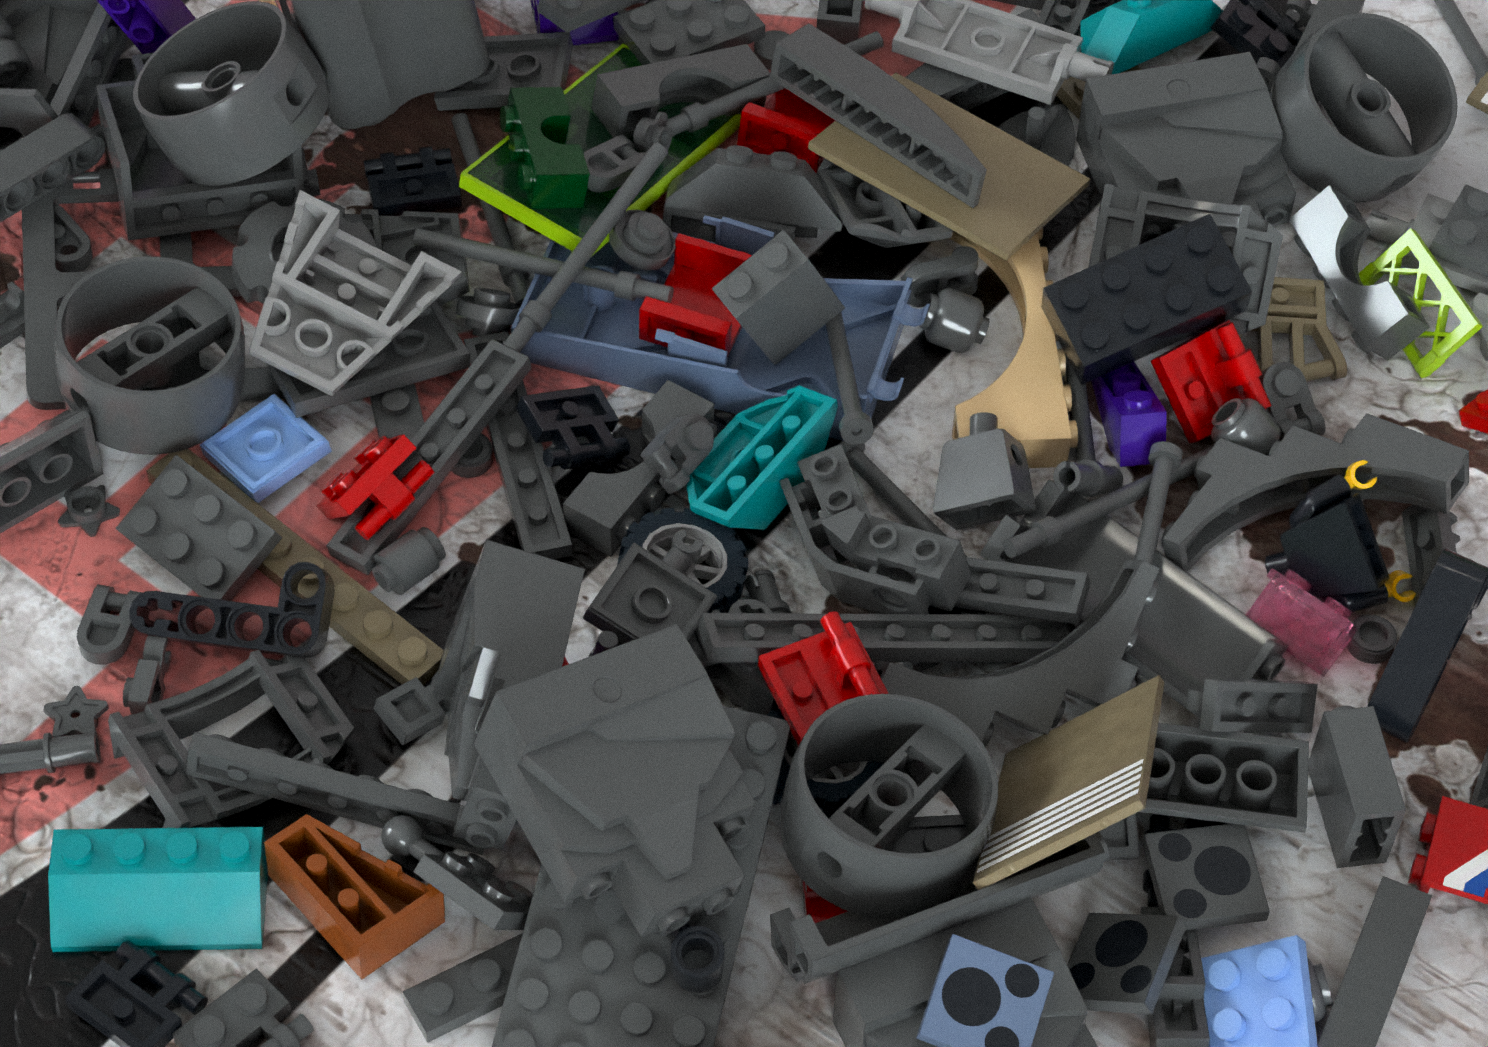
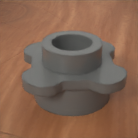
(651, 131)

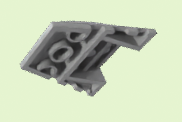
(338, 299)

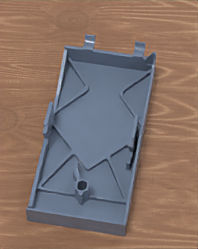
(600, 339)

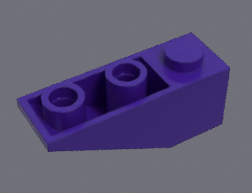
(148, 21)
(1129, 414)

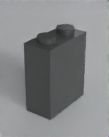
(778, 297)
(1355, 786)

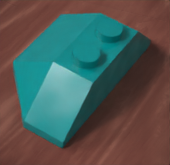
(1144, 29)
(756, 451)

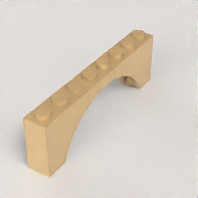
(1030, 392)

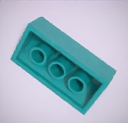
(157, 888)

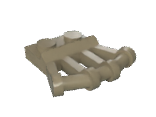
(1298, 310)

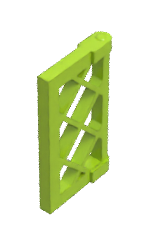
(1444, 342)

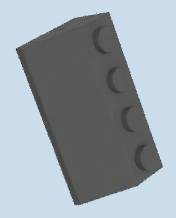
(46, 464)
(1229, 778)

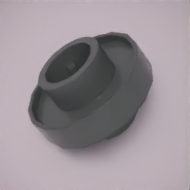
(642, 240)
(487, 311)

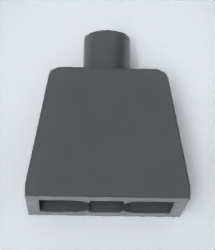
(983, 476)

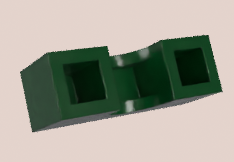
(537, 129)

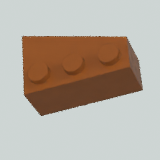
(350, 896)

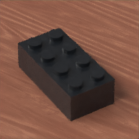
(1146, 299)

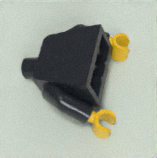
(1336, 547)

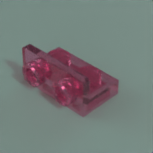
(1311, 628)

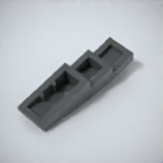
(1376, 966)
(1180, 1009)

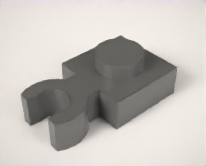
(149, 675)
(412, 709)

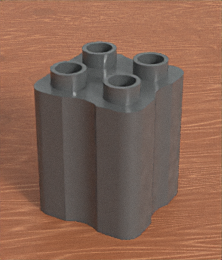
(388, 51)

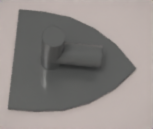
(1046, 129)

